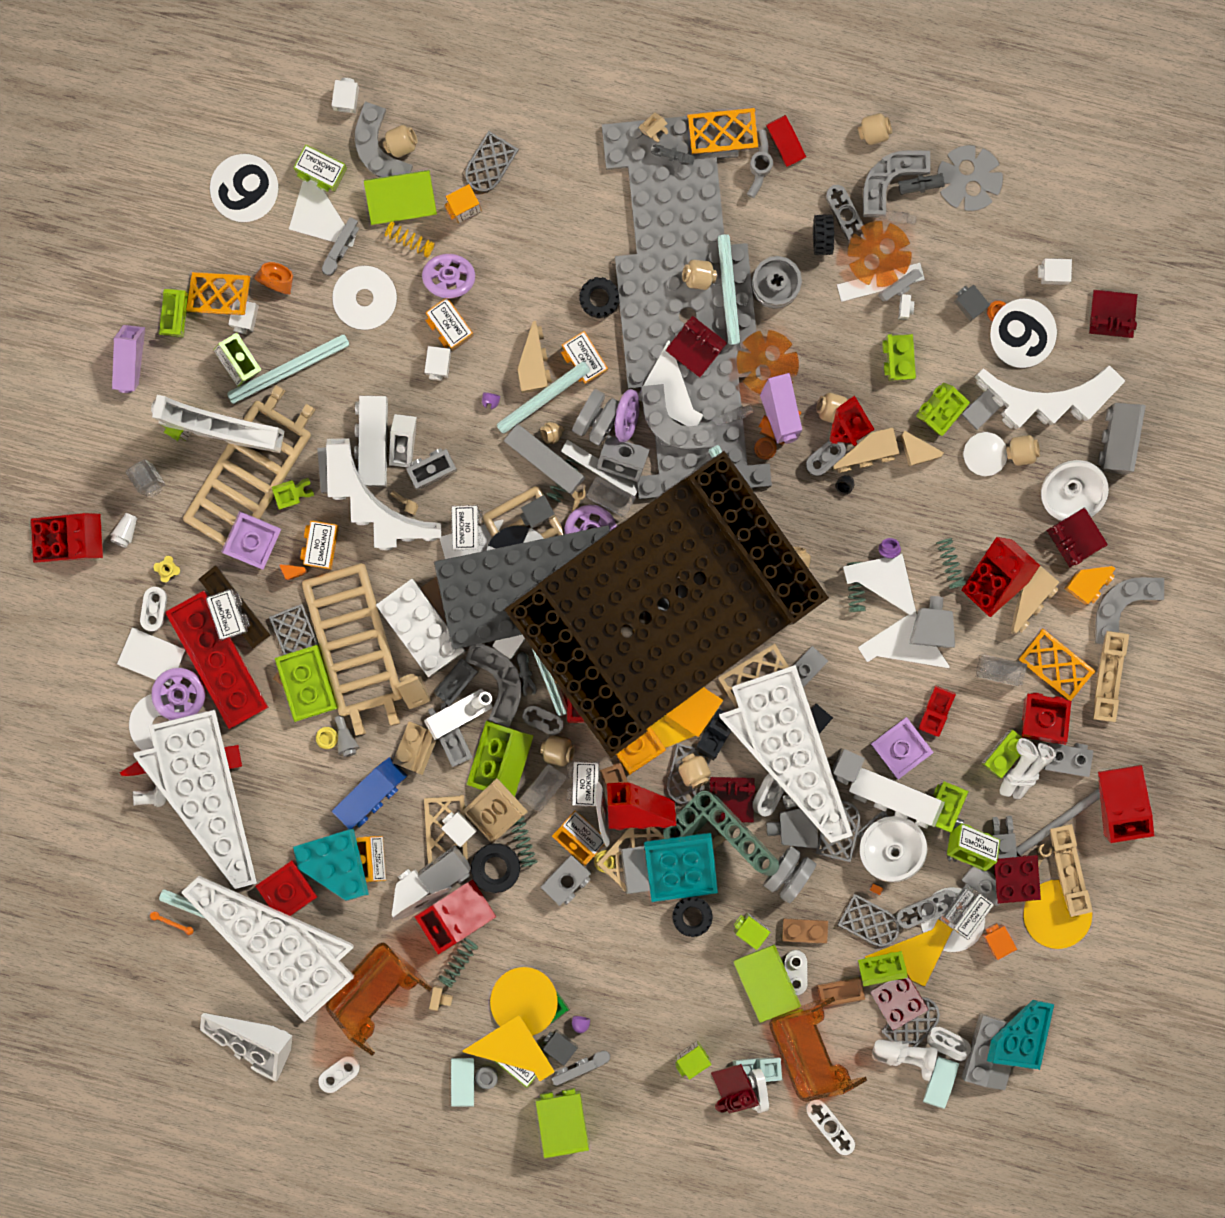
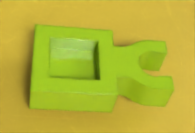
(288, 493)

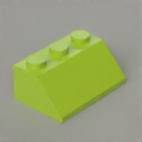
(500, 757)

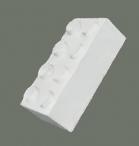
(419, 627)

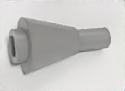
(346, 742)

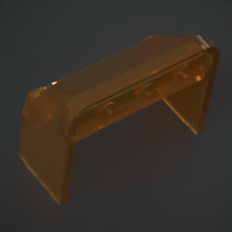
(370, 988)
(806, 1054)

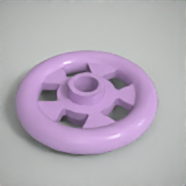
(448, 276)
(627, 415)
(584, 513)
(177, 675)

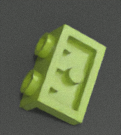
(900, 357)
(942, 408)
(954, 800)
(882, 968)

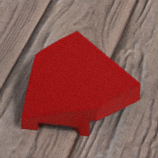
(850, 423)

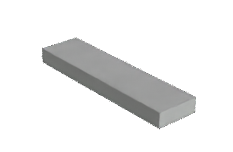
(544, 459)

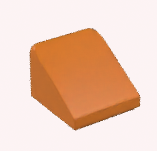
(292, 572)

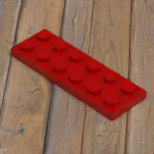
(216, 661)

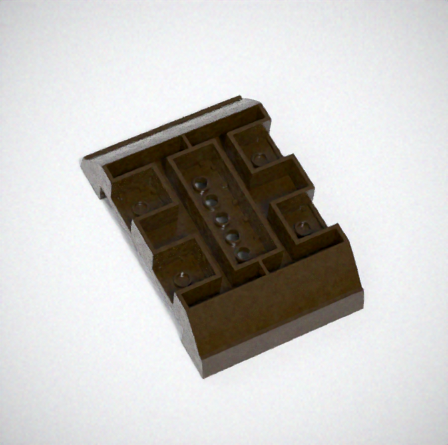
(697, 525)

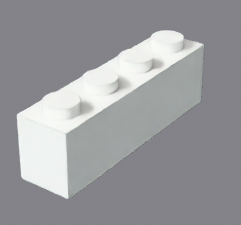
(372, 440)
(897, 797)

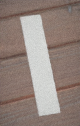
(857, 288)
(591, 462)

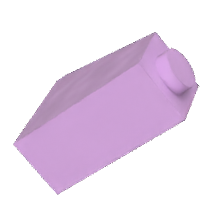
(127, 358)
(781, 408)

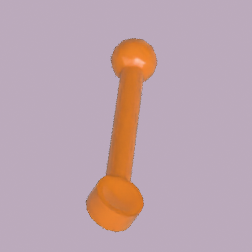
(155, 916)

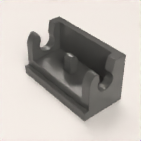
(455, 682)

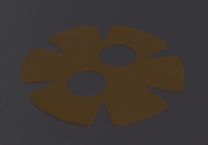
(897, 259)
(750, 361)

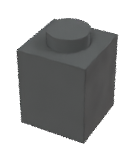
(971, 302)
(537, 512)
(559, 1046)

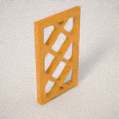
(713, 147)
(241, 295)
(1056, 684)

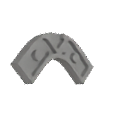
(368, 147)
(885, 171)
(666, 429)
(1119, 597)
(507, 679)

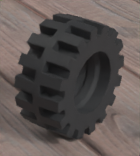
(823, 234)
(590, 286)
(702, 927)

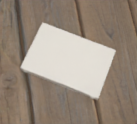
(150, 655)

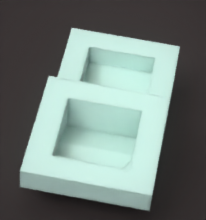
(770, 1067)
(462, 1082)
(941, 1082)

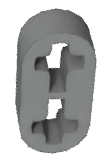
(545, 715)

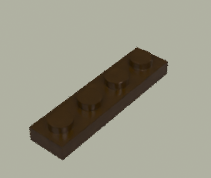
(215, 583)

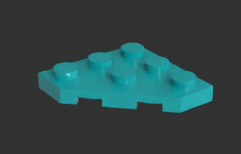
(334, 864)
(1023, 1038)

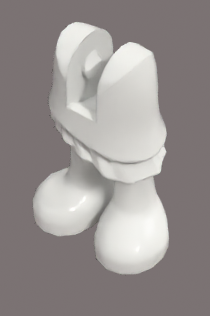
(1022, 777)
(896, 1053)

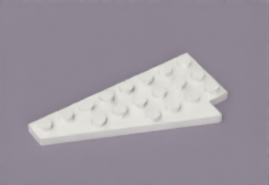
(783, 737)
(195, 778)
(287, 953)

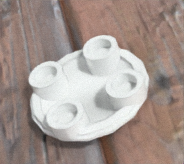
(985, 454)

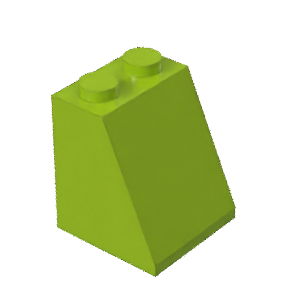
(562, 1123)

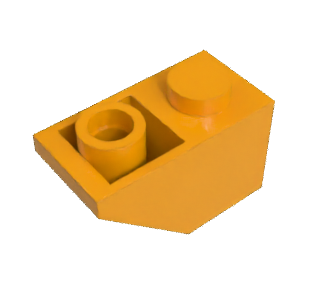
(1088, 582)

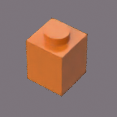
(999, 941)

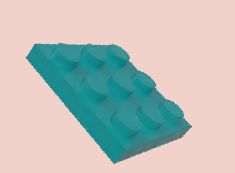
(681, 867)

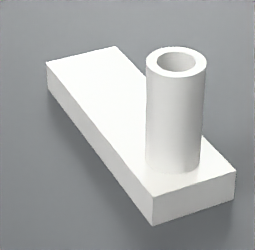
(459, 713)

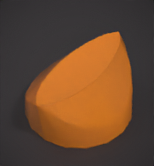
(275, 277)

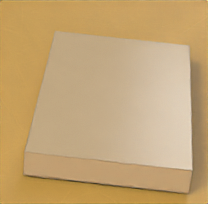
(494, 811)

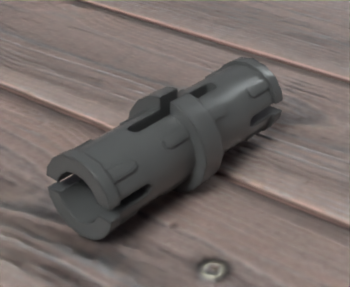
(921, 184)

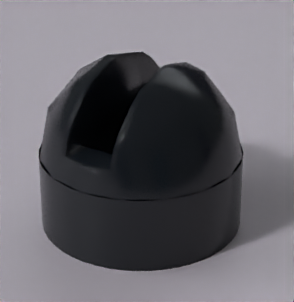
(845, 484)

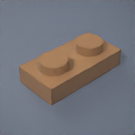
(805, 930)

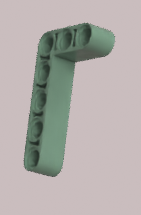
(726, 828)

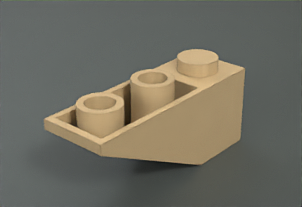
(531, 366)
(874, 447)
(1031, 598)
(413, 690)

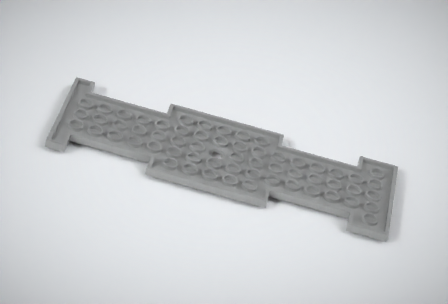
(678, 222)

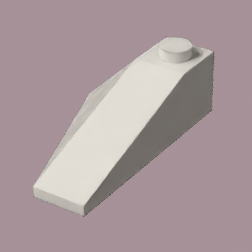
(257, 1043)

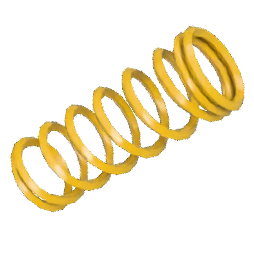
(428, 246)

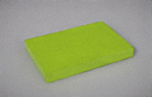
(400, 197)
(305, 683)
(767, 983)

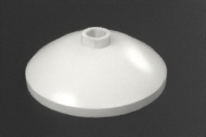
(1088, 492)
(888, 836)

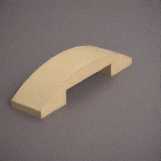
(1109, 676)
(1069, 870)

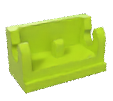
(173, 313)

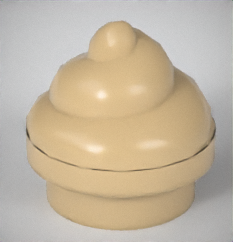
(551, 432)

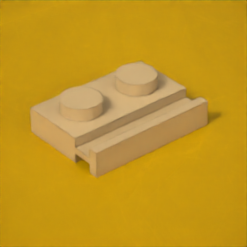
(415, 748)

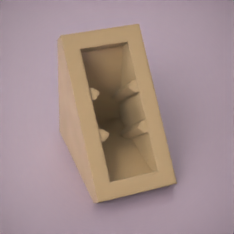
(918, 450)

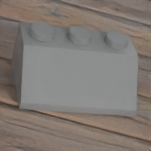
(1121, 438)
(977, 1068)

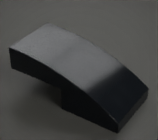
(713, 737)

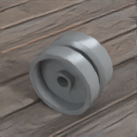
(778, 269)
(599, 418)
(792, 876)

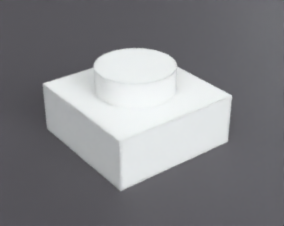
(905, 307)

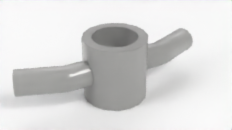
(762, 154)

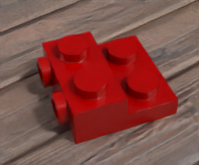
(1046, 718)

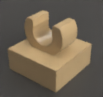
(653, 126)
(439, 998)

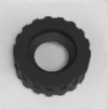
(478, 868)

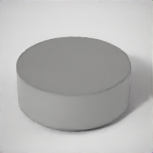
(486, 1077)

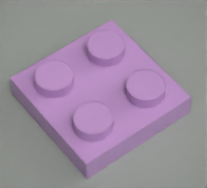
(251, 540)
(902, 748)

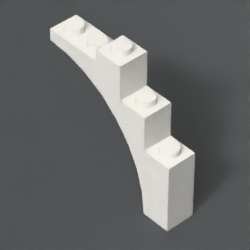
(1021, 404)
(217, 426)
(388, 525)

